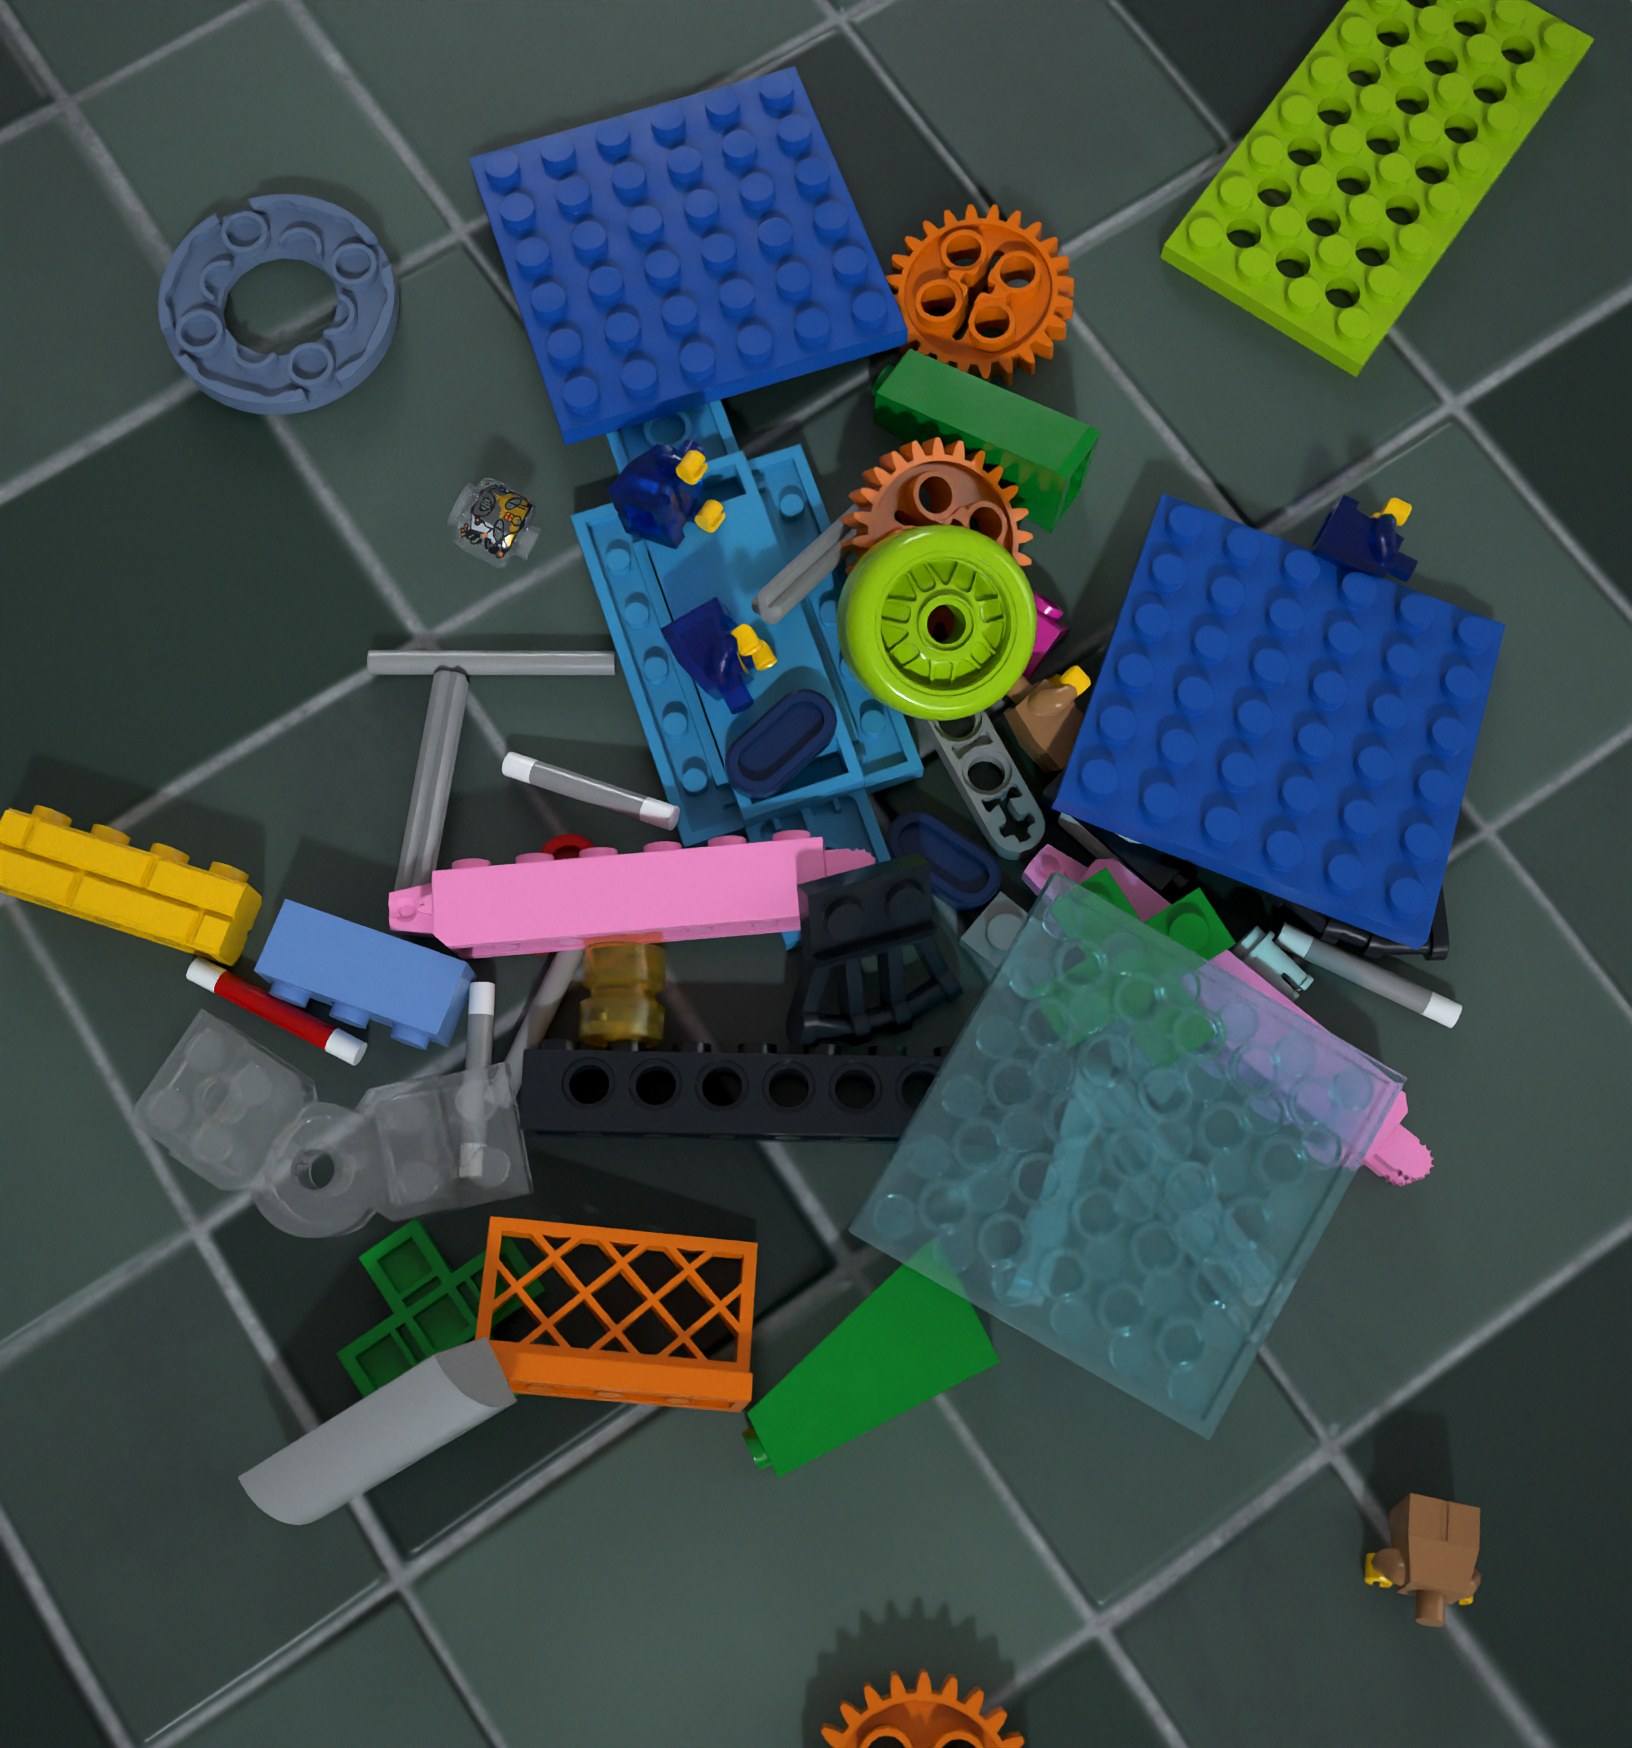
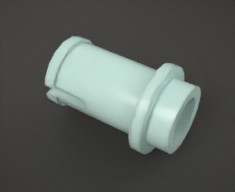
(1271, 962)

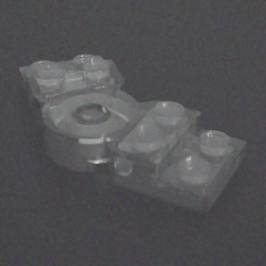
(402, 1152)

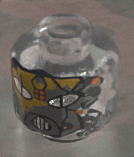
(493, 523)

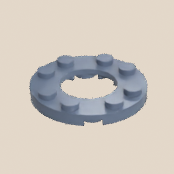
(270, 229)

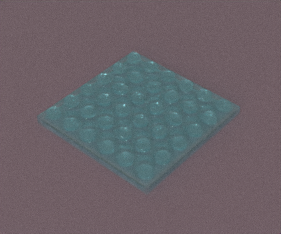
(1128, 1155)

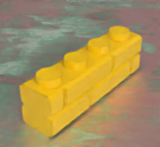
(126, 887)

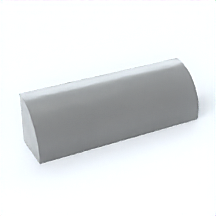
(381, 1434)

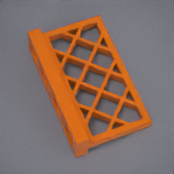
(625, 1374)

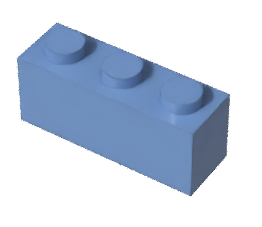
(365, 975)

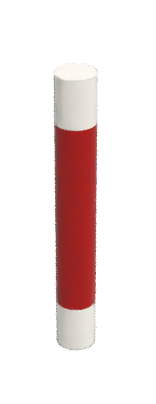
(276, 1010)

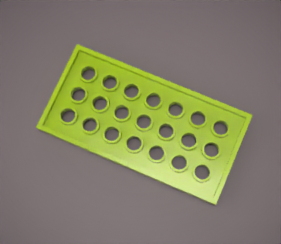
(1388, 181)

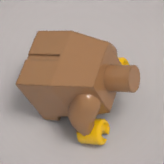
(1047, 716)
(1429, 1555)

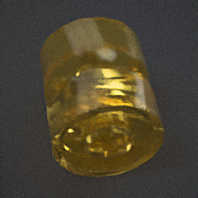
(623, 993)

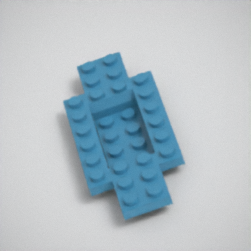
(768, 522)

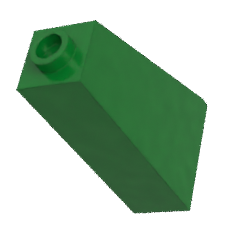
(1033, 444)
(876, 1364)

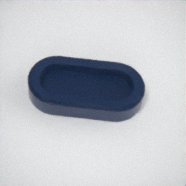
(780, 744)
(960, 869)

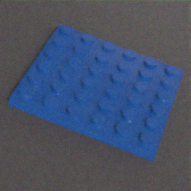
(685, 254)
(1284, 722)

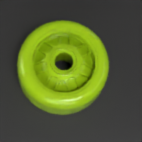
(887, 612)

